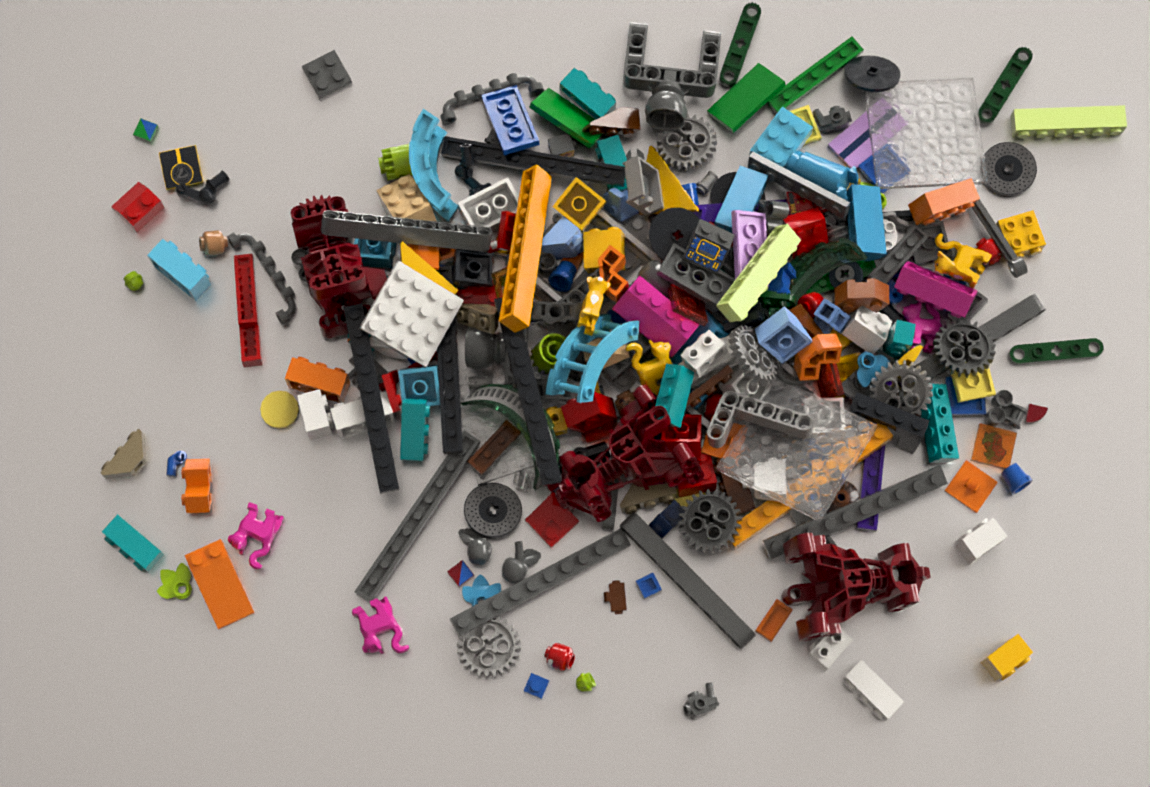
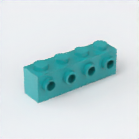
(940, 431)

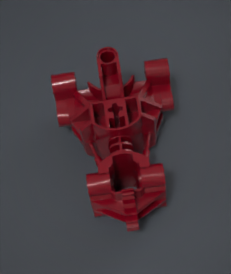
(332, 266)
(634, 455)
(844, 580)

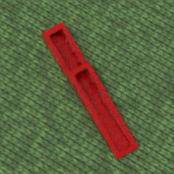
(247, 310)

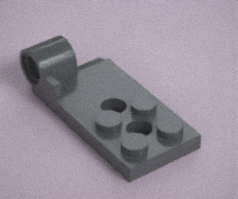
(709, 290)

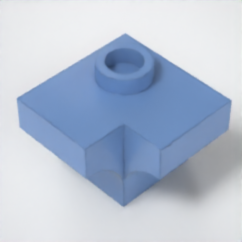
(617, 205)
(830, 317)

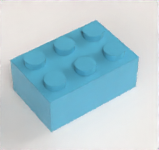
(782, 137)
(179, 269)

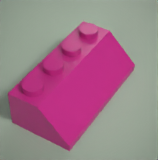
(936, 289)
(654, 315)

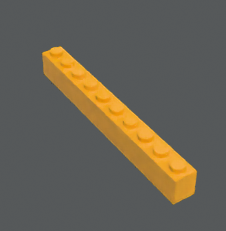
(525, 249)
(773, 510)

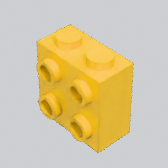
(1023, 233)
(597, 241)

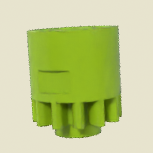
(395, 162)
(545, 351)

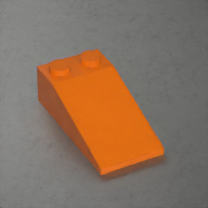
(219, 583)

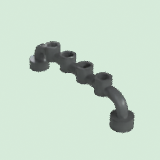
(448, 117)
(268, 264)

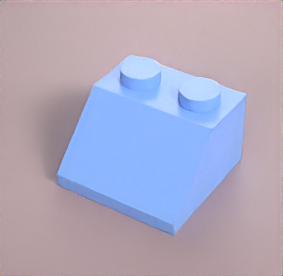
(563, 240)
(782, 335)

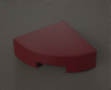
(1035, 413)

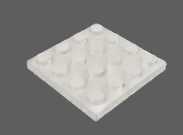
(411, 314)

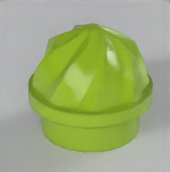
(133, 281)
(585, 682)

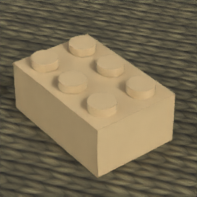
(405, 200)

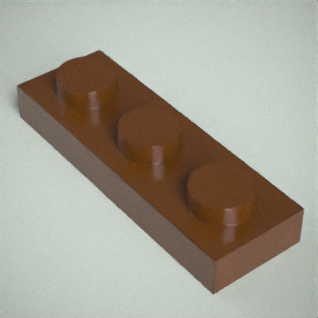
(709, 386)
(494, 447)

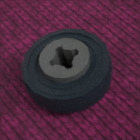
(838, 276)

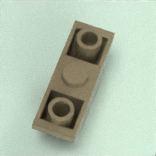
(480, 316)
(127, 458)
(640, 498)

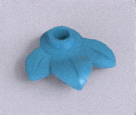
(867, 372)
(480, 590)

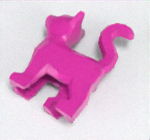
(924, 328)
(260, 531)
(378, 624)

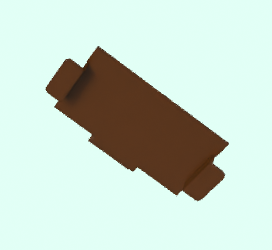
(616, 597)

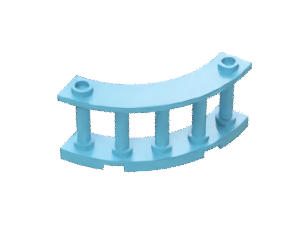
(423, 162)
(576, 343)

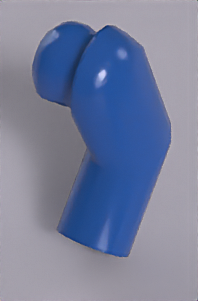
(174, 461)

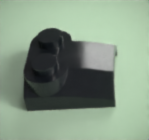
(472, 269)

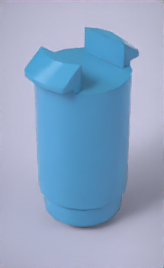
(823, 172)

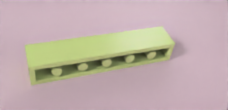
(1068, 121)
(758, 273)

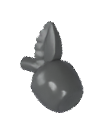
(478, 547)
(516, 568)

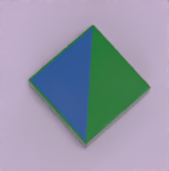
(145, 130)

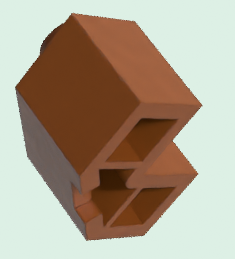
(870, 294)

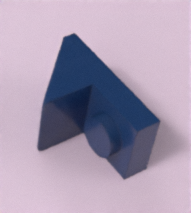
(667, 519)

